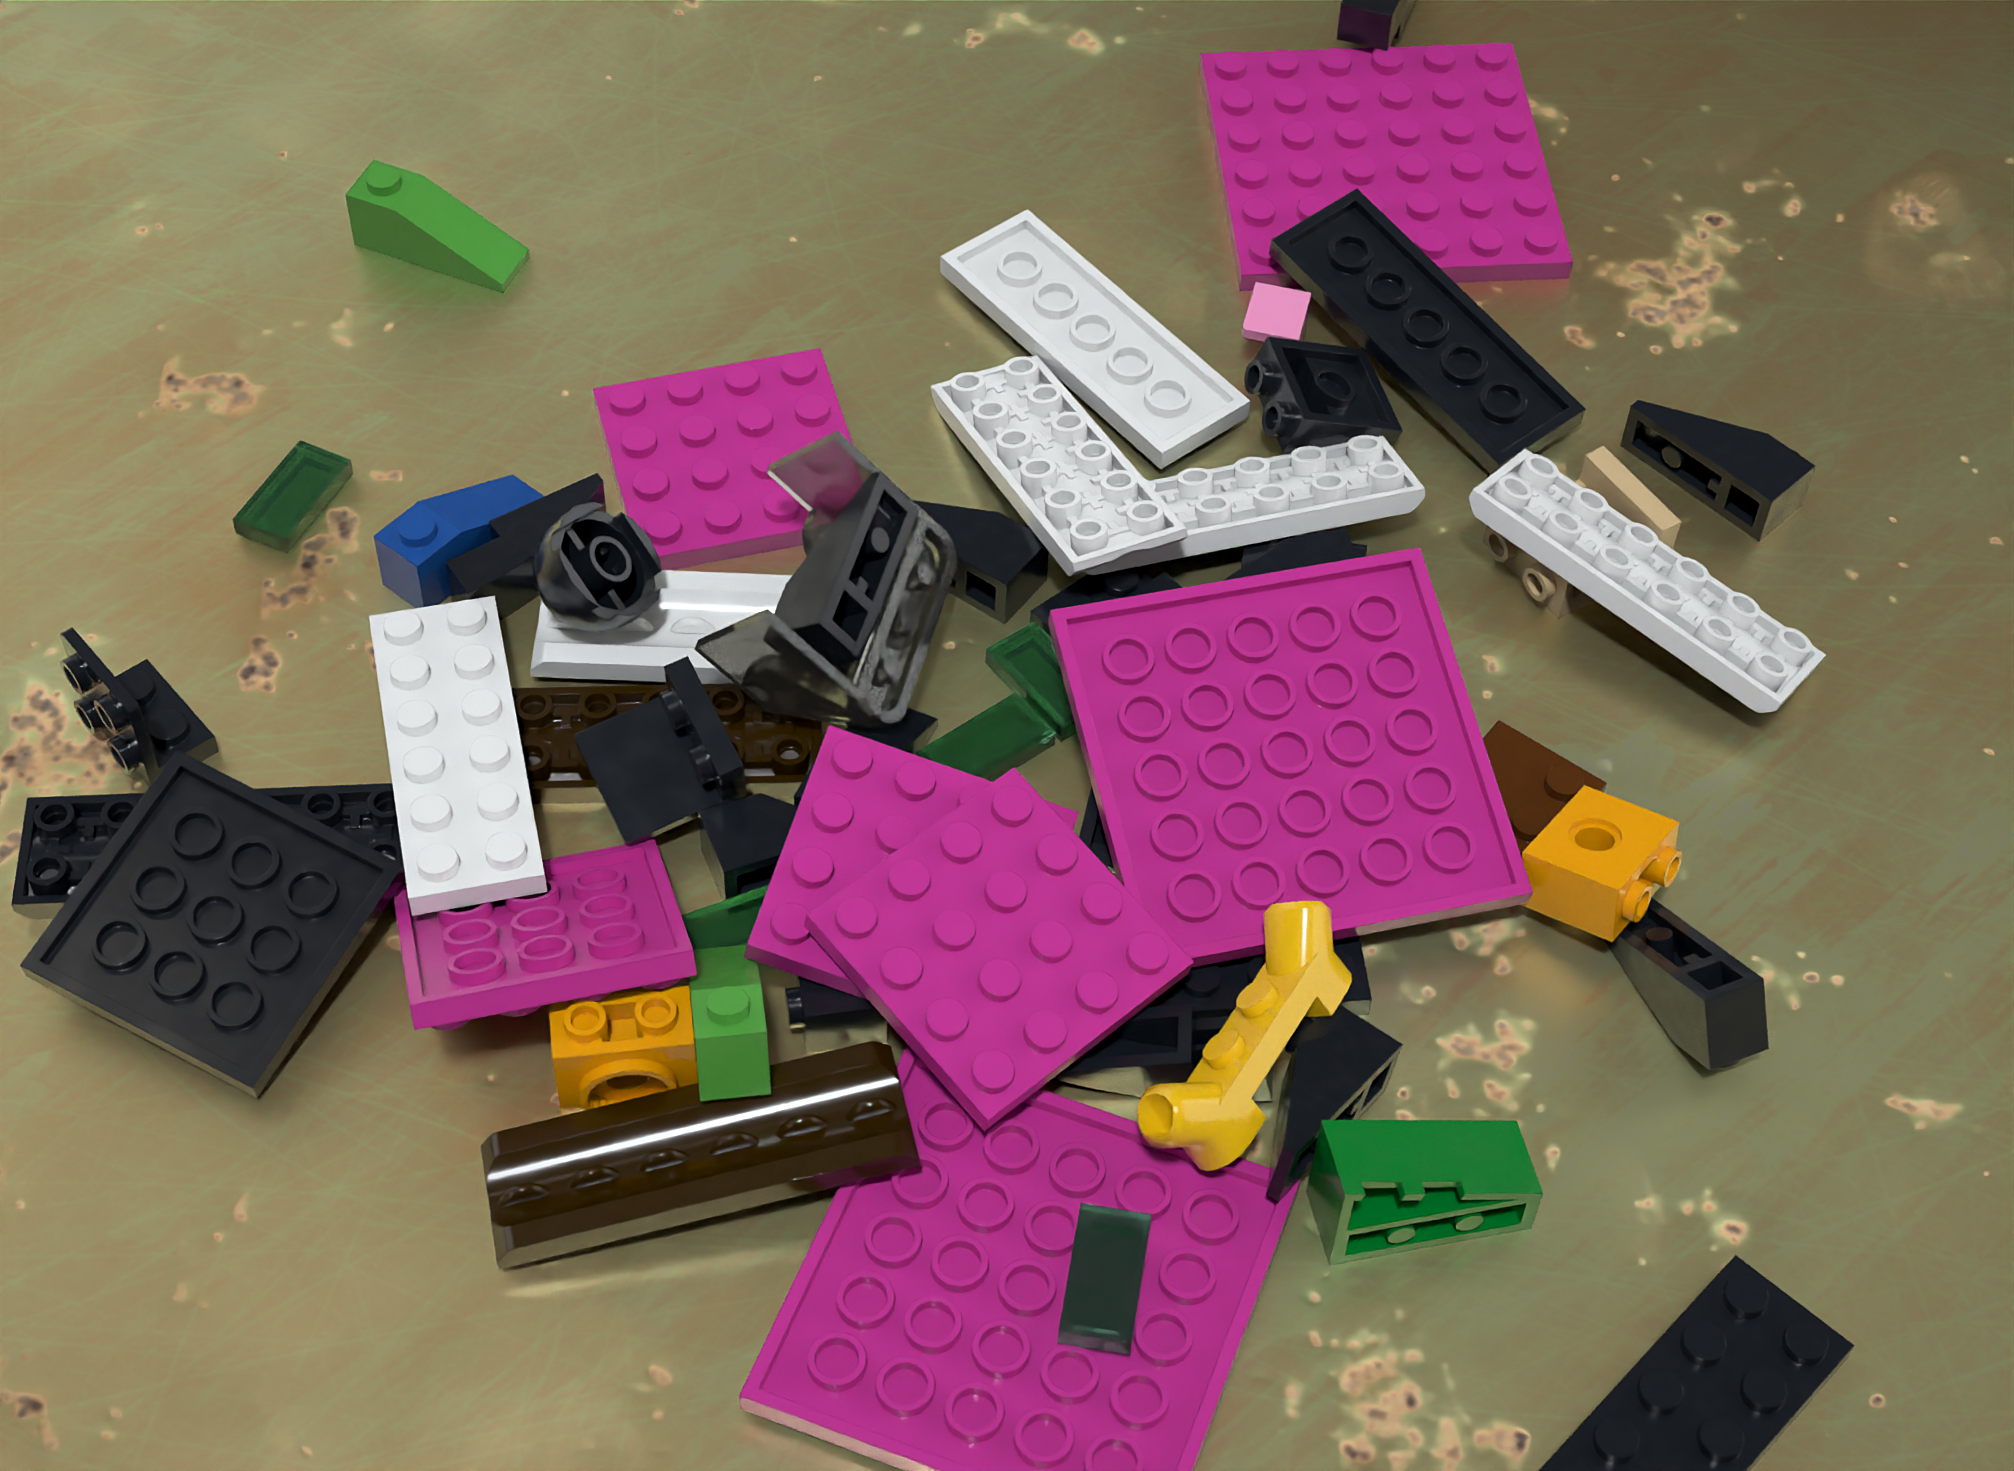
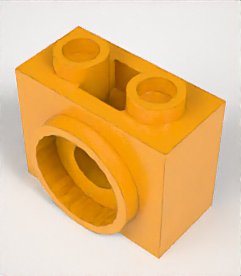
(1601, 863)
(622, 1047)

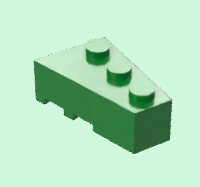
(1418, 1184)

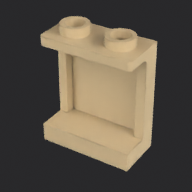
(1623, 493)

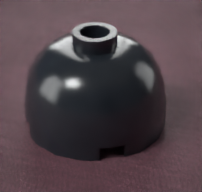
(596, 569)

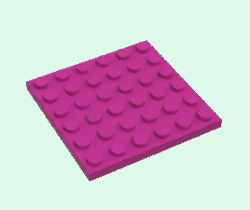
(1419, 130)
(1288, 751)
(944, 1284)

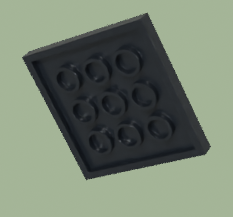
(215, 922)

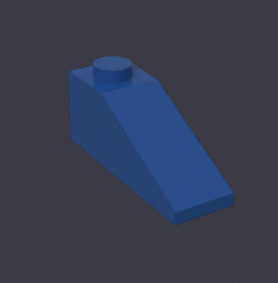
(439, 528)

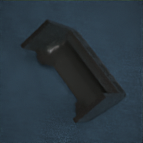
(783, 669)

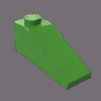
(428, 227)
(729, 1025)

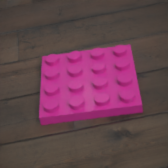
(698, 452)
(852, 815)
(594, 932)
(998, 947)

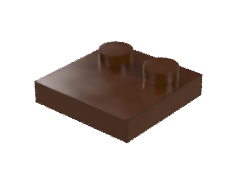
(1532, 780)

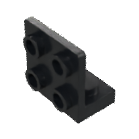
(134, 711)
(663, 759)

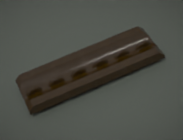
(772, 746)
(690, 1159)

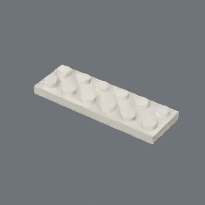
(1095, 338)
(455, 756)

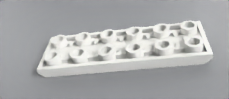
(1055, 464)
(1281, 498)
(1645, 582)
(686, 610)

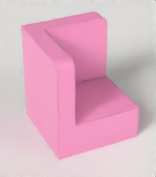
(1276, 313)

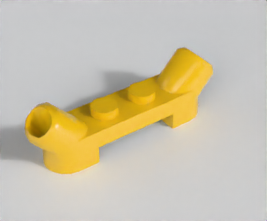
(1214, 1108)

